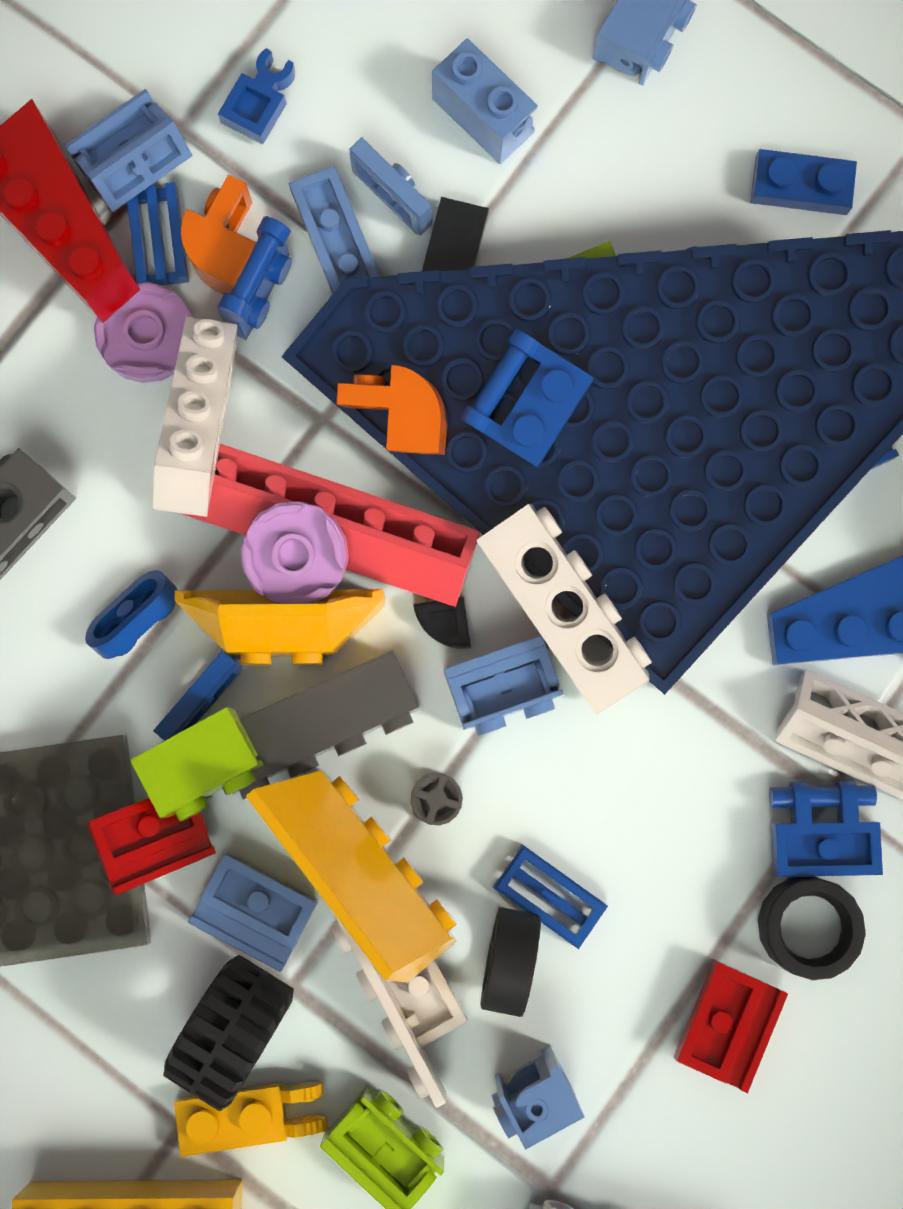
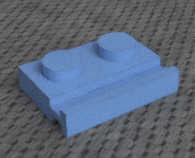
(253, 912)

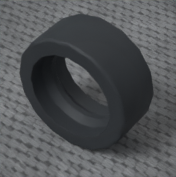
(850, 939)
(511, 962)

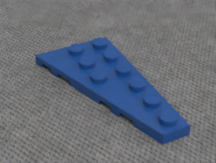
(843, 621)

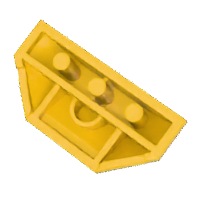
(258, 628)

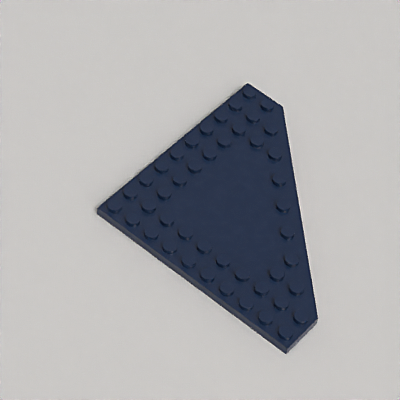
(718, 421)

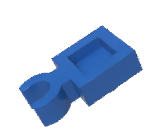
(256, 103)

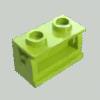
(197, 764)
(384, 1150)

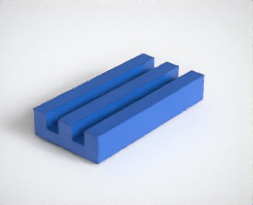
(152, 197)
(200, 696)
(513, 870)

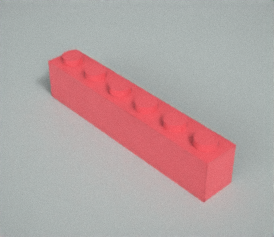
(381, 535)

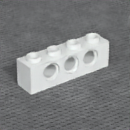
(194, 417)
(598, 681)

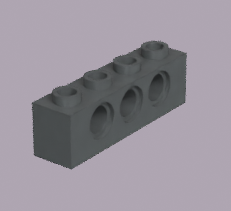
(40, 505)

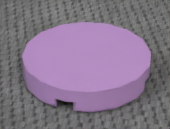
(144, 334)
(294, 553)

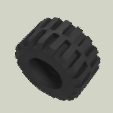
(228, 1032)

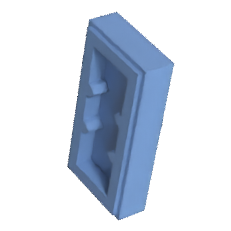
(392, 186)

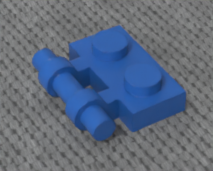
(825, 847)

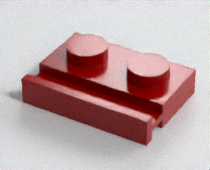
(142, 846)
(730, 1026)

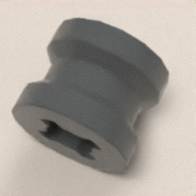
(432, 803)

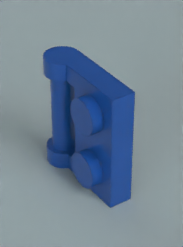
(265, 267)
(542, 406)

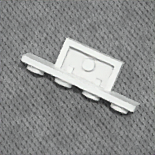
(415, 1012)

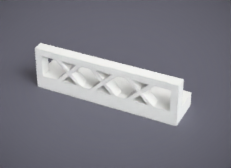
(841, 736)

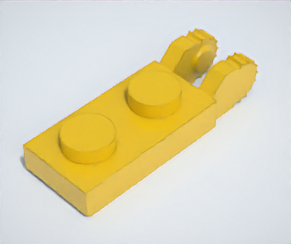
(252, 1119)

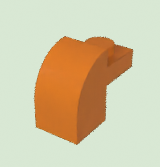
(213, 240)
(415, 409)

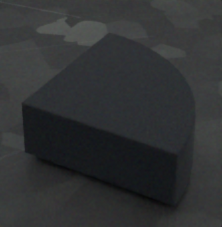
(445, 623)

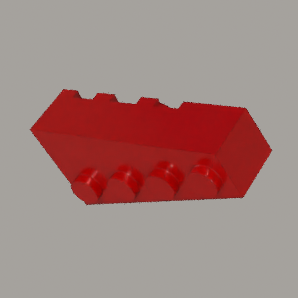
(55, 215)

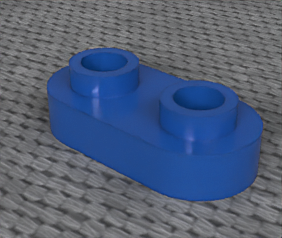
(131, 615)

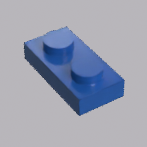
(803, 182)

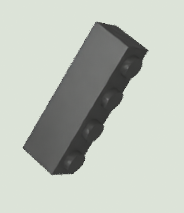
(329, 717)

